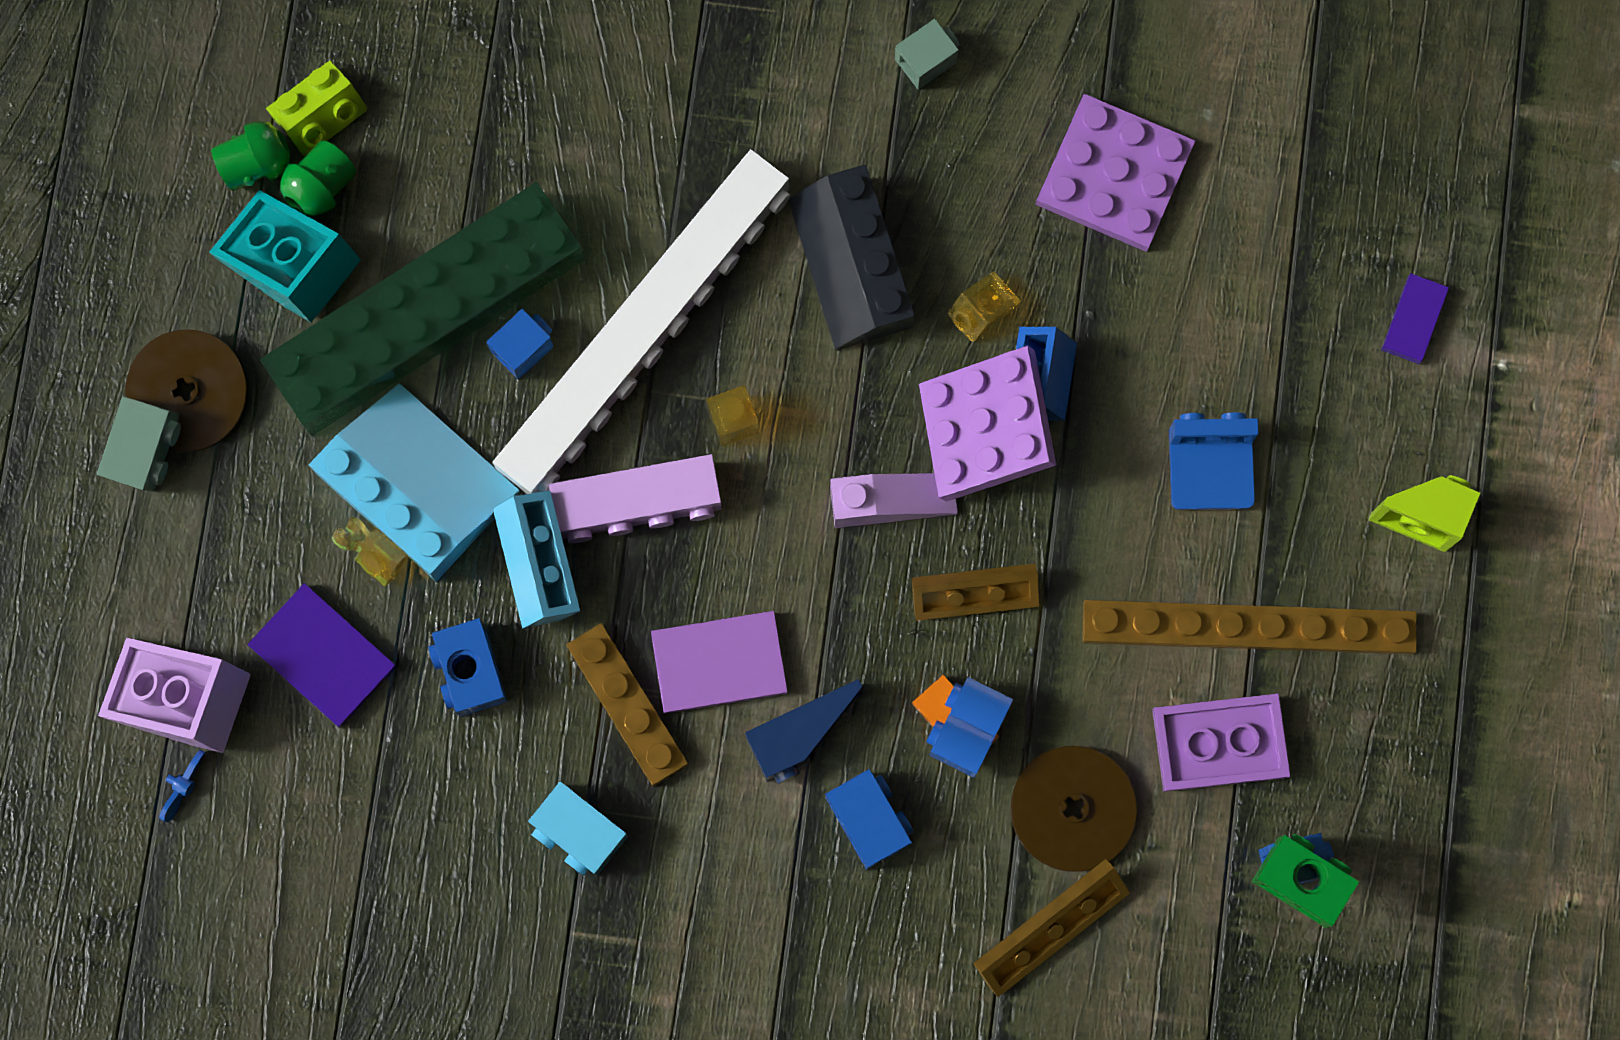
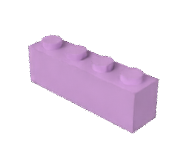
(635, 498)

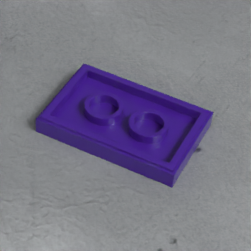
(322, 655)

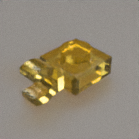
(375, 550)

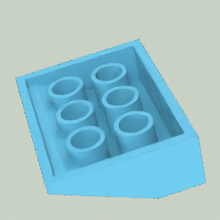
(414, 480)

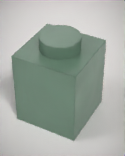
(927, 53)

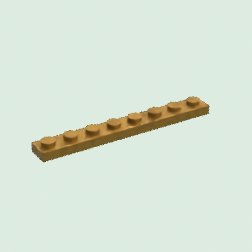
(1249, 627)

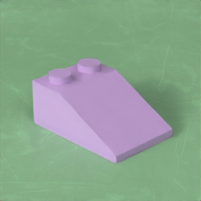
(175, 694)

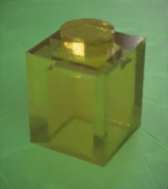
(732, 415)

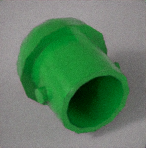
(252, 155)
(317, 180)

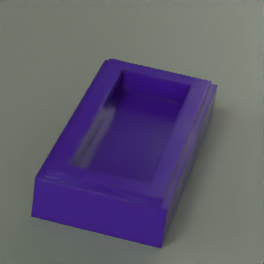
(1414, 318)

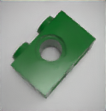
(1279, 878)

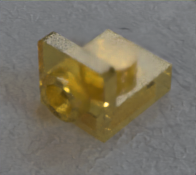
(982, 306)

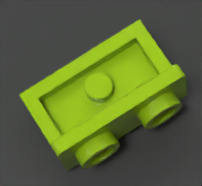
(317, 108)

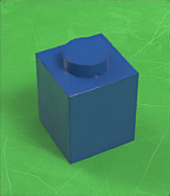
(521, 342)

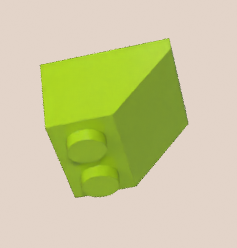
(1430, 512)

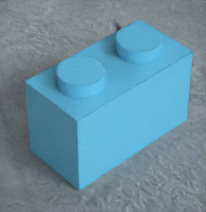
(576, 829)

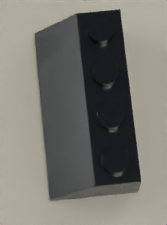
(851, 258)

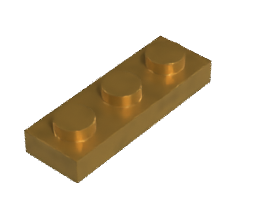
(975, 592)

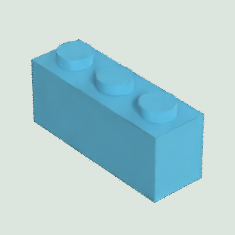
(536, 559)

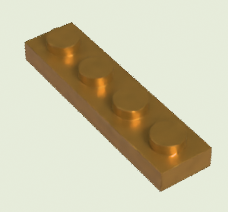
(627, 705)
(1051, 928)

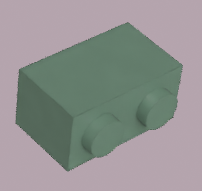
(139, 444)

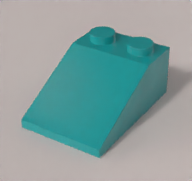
(286, 255)

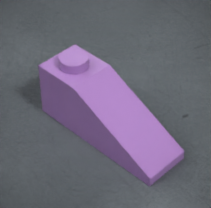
(886, 499)

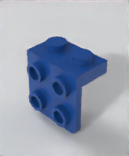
(1212, 462)

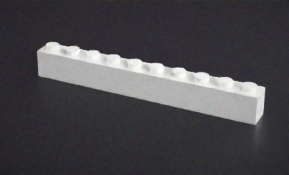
(643, 324)

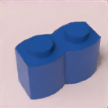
(969, 727)

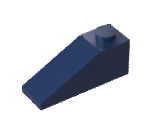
(793, 737)

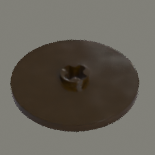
(199, 361)
(1076, 775)

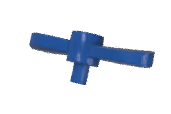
(182, 787)

